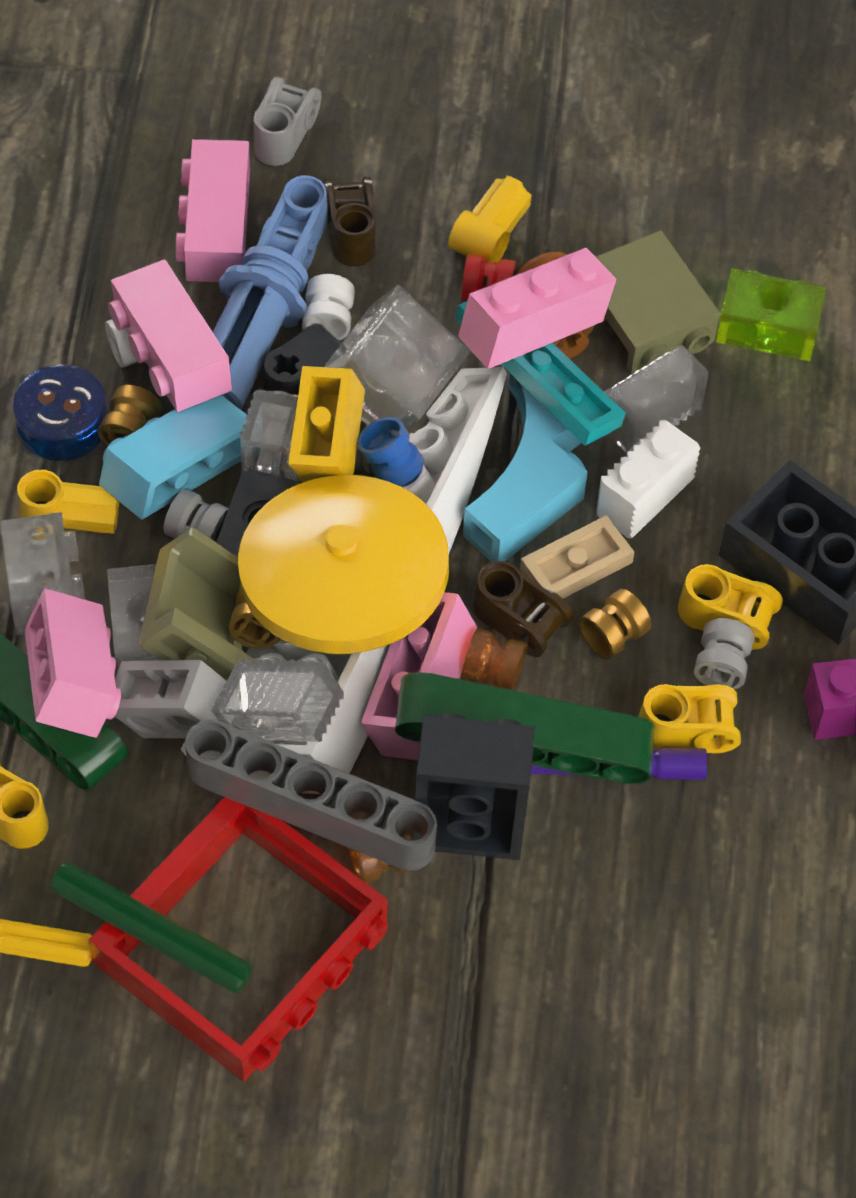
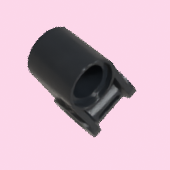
(310, 348)

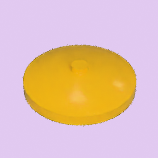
(343, 564)

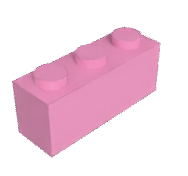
(214, 208)
(536, 307)
(169, 336)
(432, 648)
(71, 664)

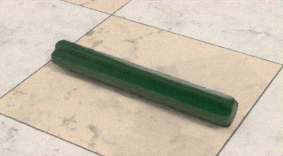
(151, 927)

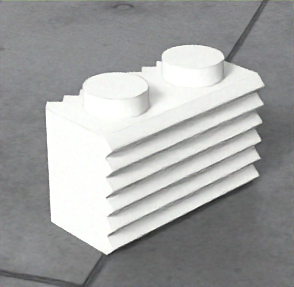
(647, 478)

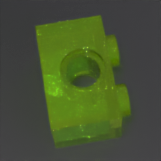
(771, 314)

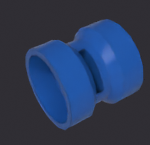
(392, 459)

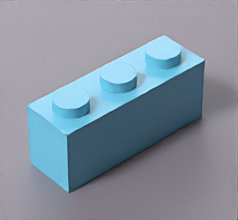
(172, 455)

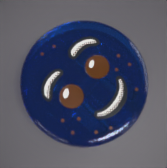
(59, 412)

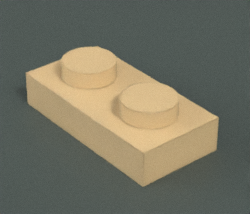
(579, 558)

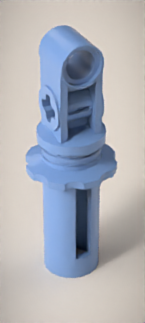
(270, 282)

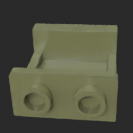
(656, 301)
(193, 604)

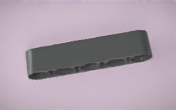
(323, 816)

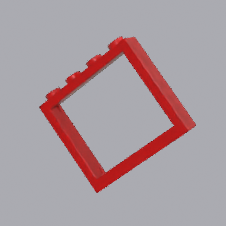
(183, 870)

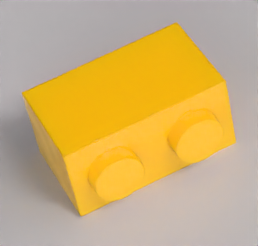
(326, 423)

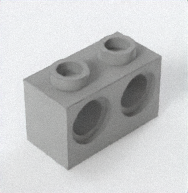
(166, 696)

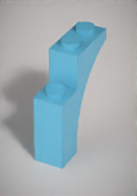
(533, 490)

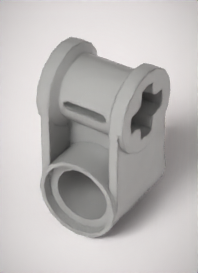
(283, 121)

